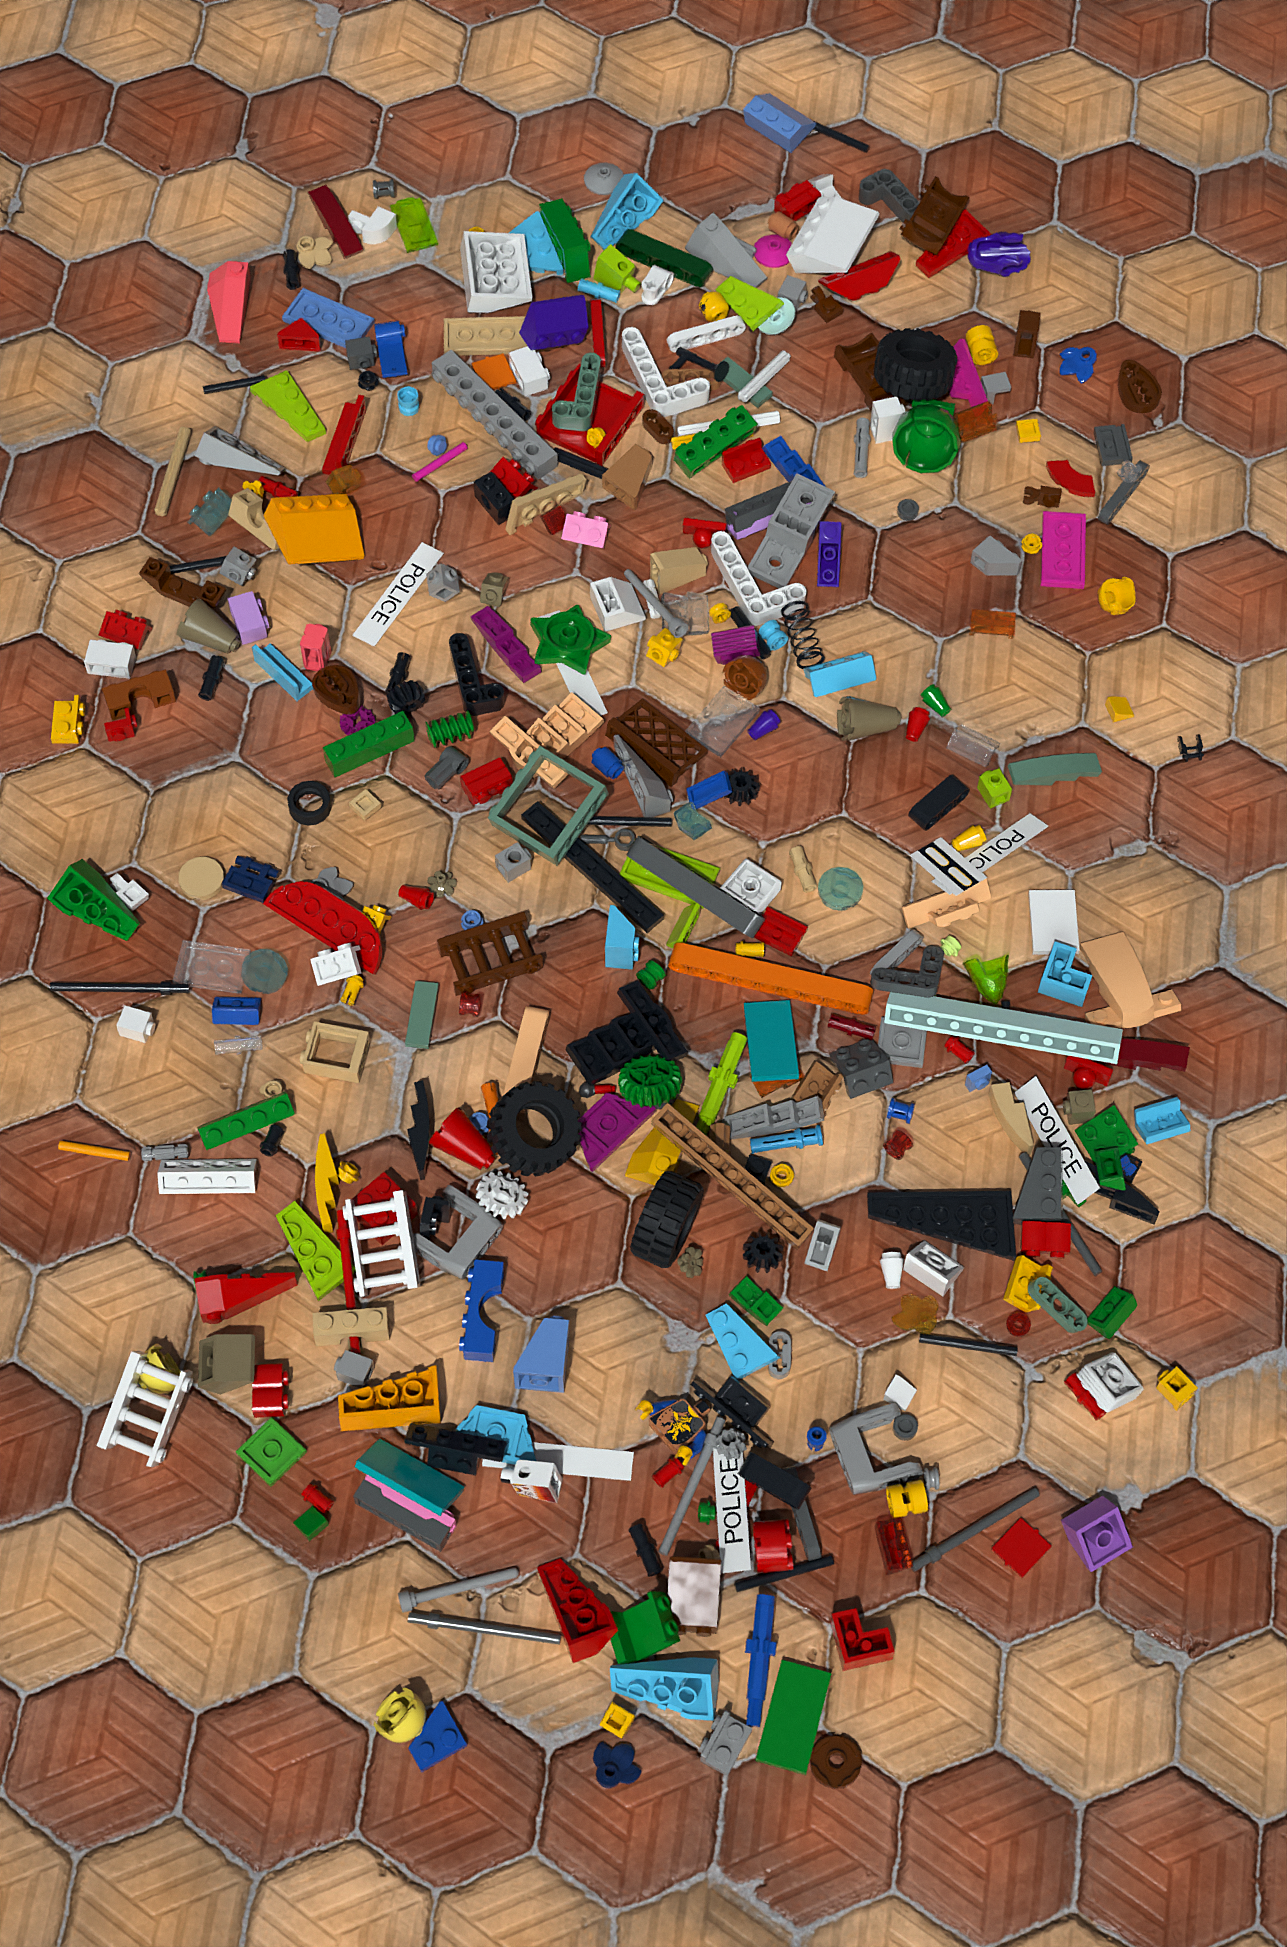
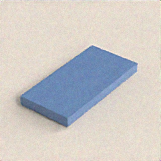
(328, 318)

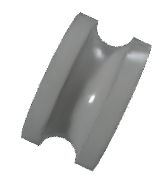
(931, 1478)

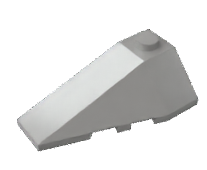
(646, 786)

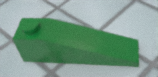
(90, 898)

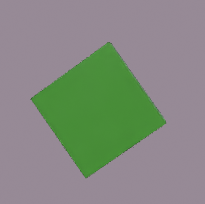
(271, 1452)

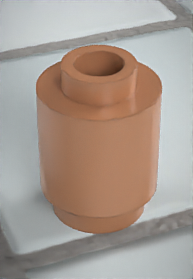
(783, 225)

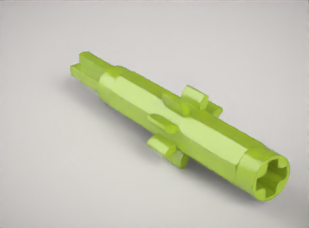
(722, 1079)

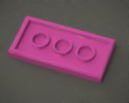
(1063, 550)

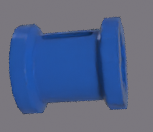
(900, 1110)

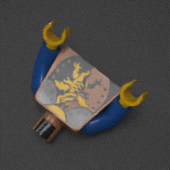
(677, 1425)

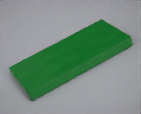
(793, 1717)

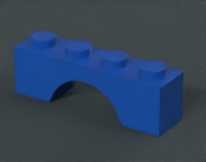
(486, 1282)

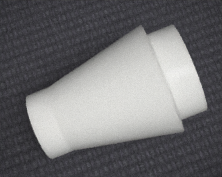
(892, 1269)

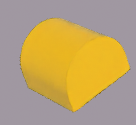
(617, 1720)

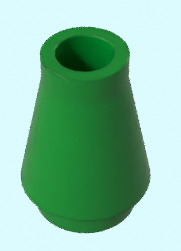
(935, 700)

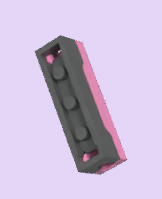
(405, 1513)

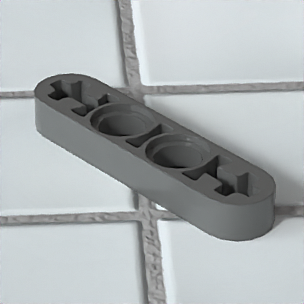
(1121, 495)
(805, 1525)

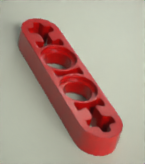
(597, 329)

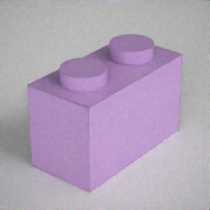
(247, 617)

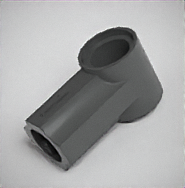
(449, 763)

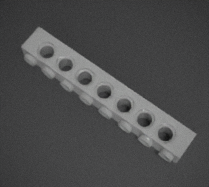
(494, 414)

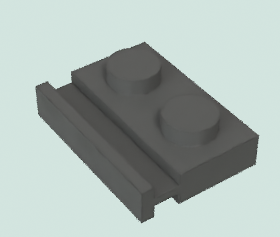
(1112, 444)

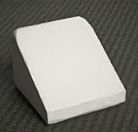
(899, 1392)

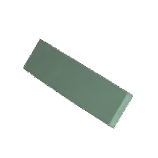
(1054, 768)

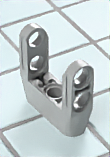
(472, 1243)
(854, 1457)

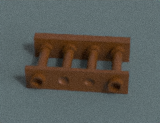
(482, 934)

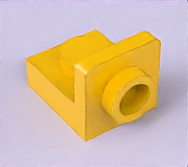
(377, 915)

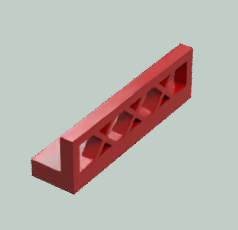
(345, 435)

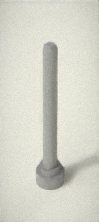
(676, 625)
(409, 1599)

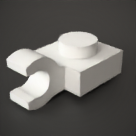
(129, 893)

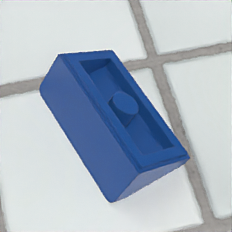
(236, 1010)

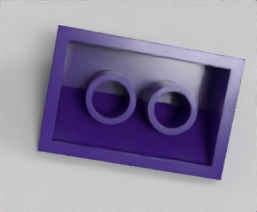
(555, 322)

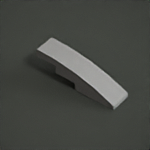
(775, 1119)

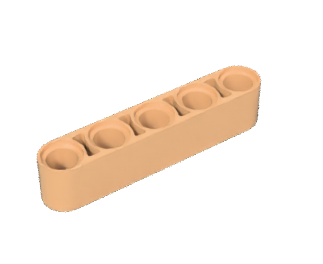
(527, 1048)

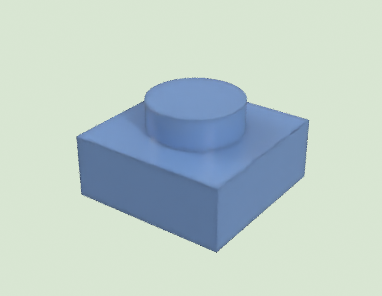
(978, 1079)

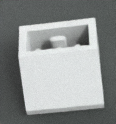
(615, 603)

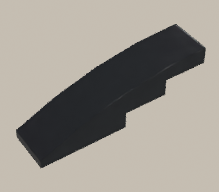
(420, 1134)
(1126, 1201)

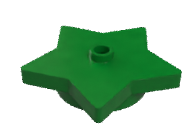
(567, 639)

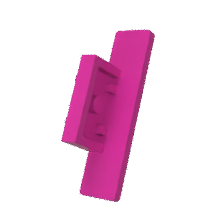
(966, 380)

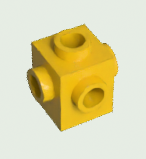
(663, 647)

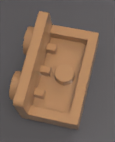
(819, 1083)

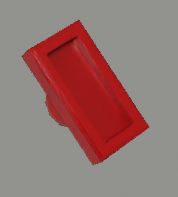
(702, 530)
(1087, 1072)

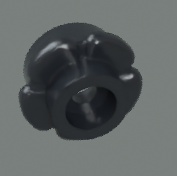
(370, 377)

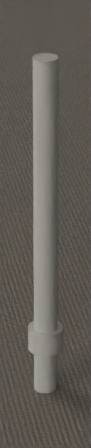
(709, 1445)

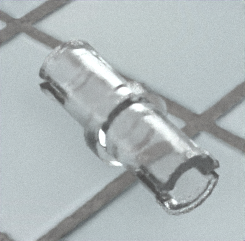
(238, 1045)

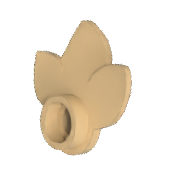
(314, 251)

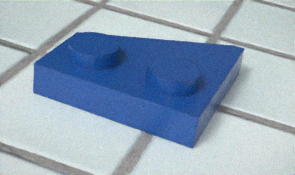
(437, 1740)

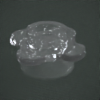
(1129, 476)

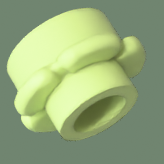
(950, 946)

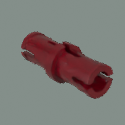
(851, 1026)

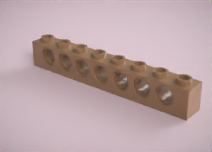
(732, 1176)

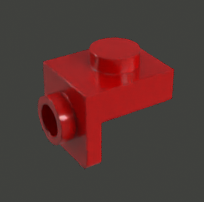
(121, 729)

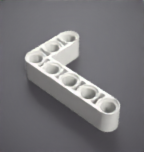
(658, 396)
(746, 590)

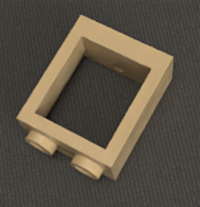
(341, 1034)

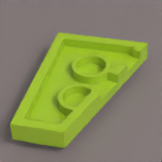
(749, 302)

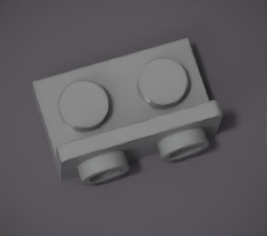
(725, 1743)

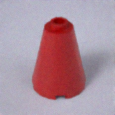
(463, 1140)

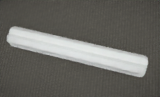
(763, 376)

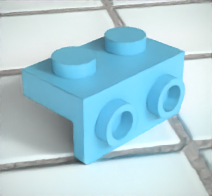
(1161, 1121)

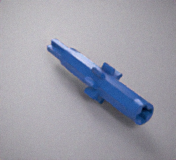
(760, 1649)

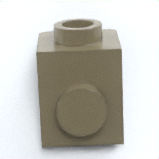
(493, 589)

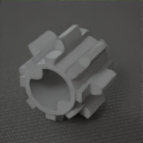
(730, 1444)

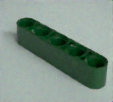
(654, 252)

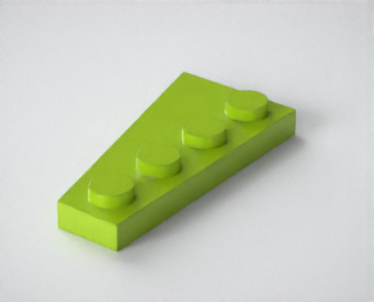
(289, 404)
(312, 1249)

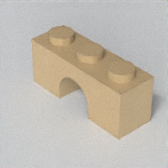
(247, 511)
(335, 1325)

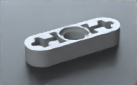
(899, 951)

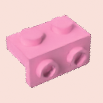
(585, 530)

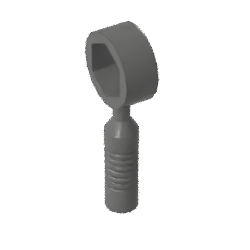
(603, 839)

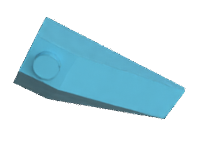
(626, 209)
(674, 1684)

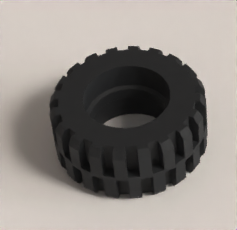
(915, 364)
(560, 1116)
(666, 1219)

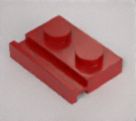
(780, 932)

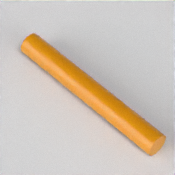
(94, 1150)

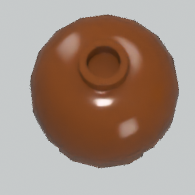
(745, 676)

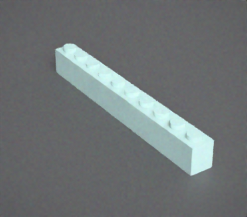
(1004, 1026)

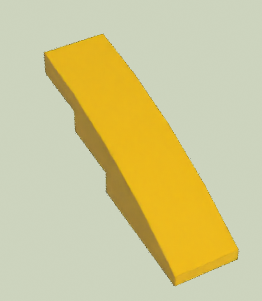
(324, 1179)

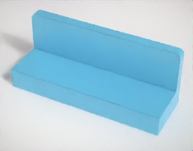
(282, 671)
(841, 673)

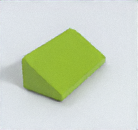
(684, 925)

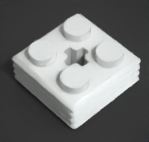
(749, 876)
(1109, 1382)

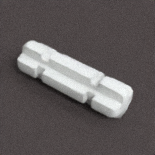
(651, 586)

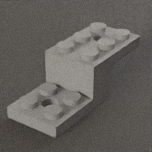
(790, 531)

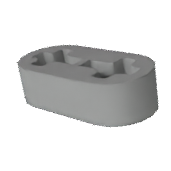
(785, 1355)

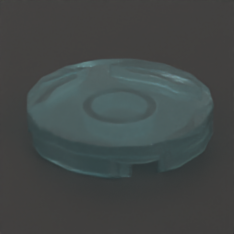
(840, 888)
(264, 971)

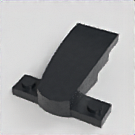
(626, 1038)

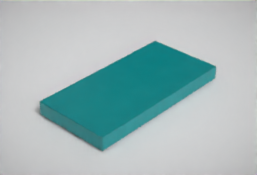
(771, 1041)
(409, 1477)

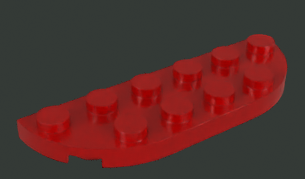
(328, 920)

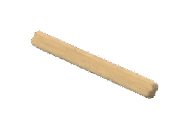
(172, 471)

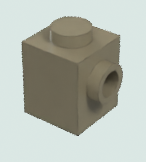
(1079, 1106)

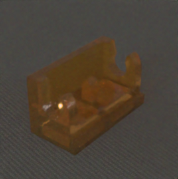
(976, 421)
(992, 623)

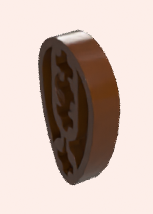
(1142, 378)
(333, 698)

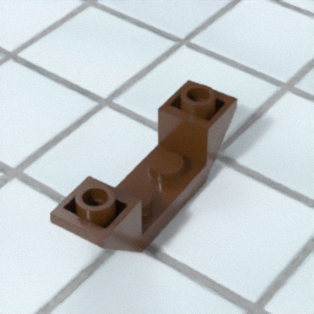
(175, 588)

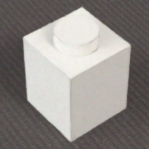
(135, 1024)

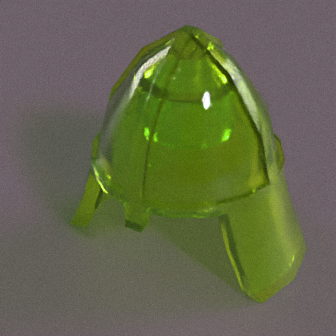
(989, 977)

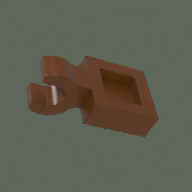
(827, 307)
(1045, 496)

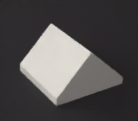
(932, 1267)

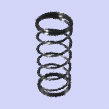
(793, 618)

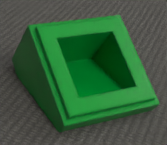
(311, 1523)

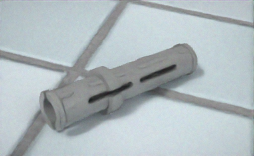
(861, 440)

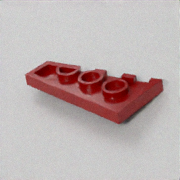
(955, 246)

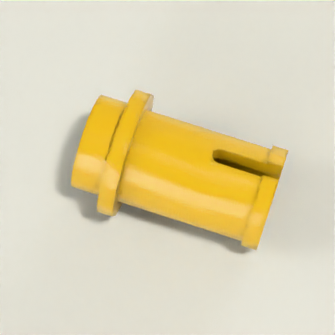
(749, 949)
(352, 989)

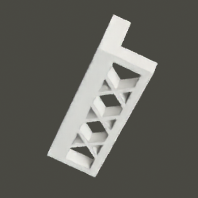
(207, 1176)

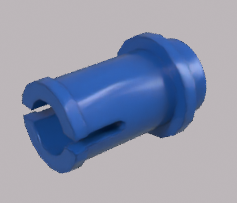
(811, 1437)

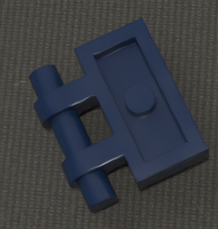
(249, 884)

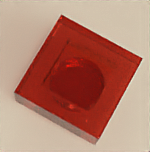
(554, 519)

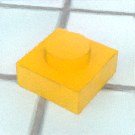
(1028, 430)

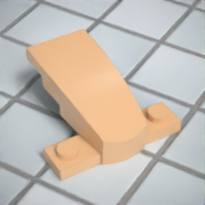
(558, 732)
(1123, 985)

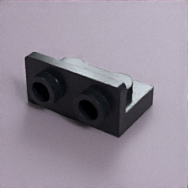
(434, 1211)

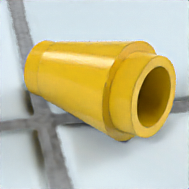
(969, 838)

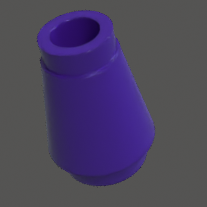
(764, 724)

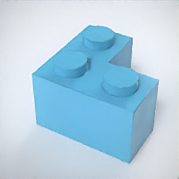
(1061, 980)

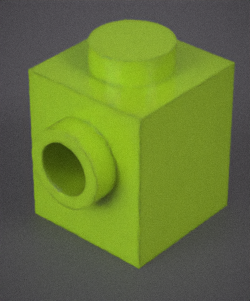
(994, 788)

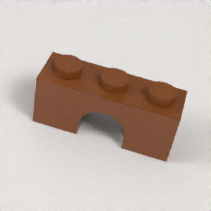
(153, 686)

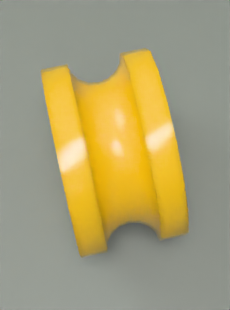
(719, 613)

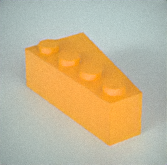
(392, 1403)

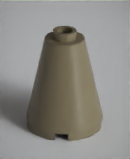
(207, 628)
(865, 718)

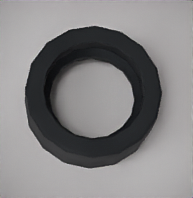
(307, 788)

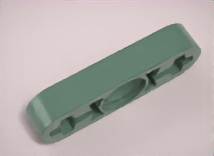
(1068, 1306)

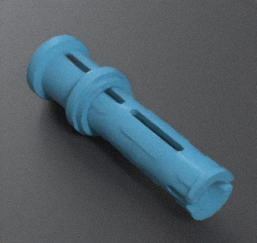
(798, 1138)

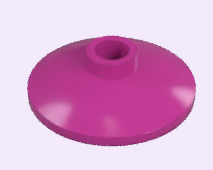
(772, 251)

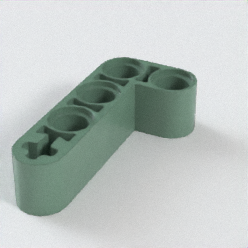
(579, 414)

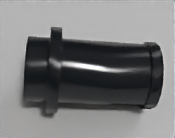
(272, 1139)

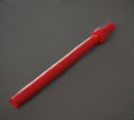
(343, 1235)

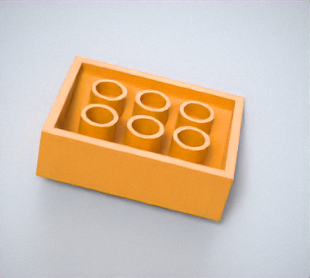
(315, 528)

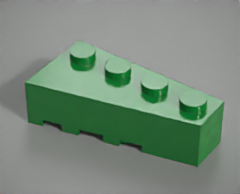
(566, 239)

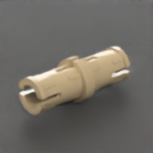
(803, 869)

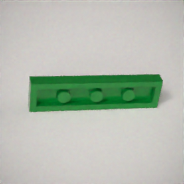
(245, 1120)

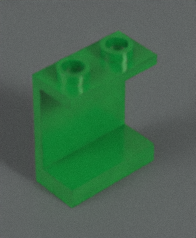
(644, 1629)

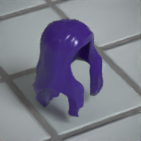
(999, 253)

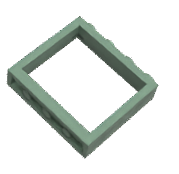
(575, 825)

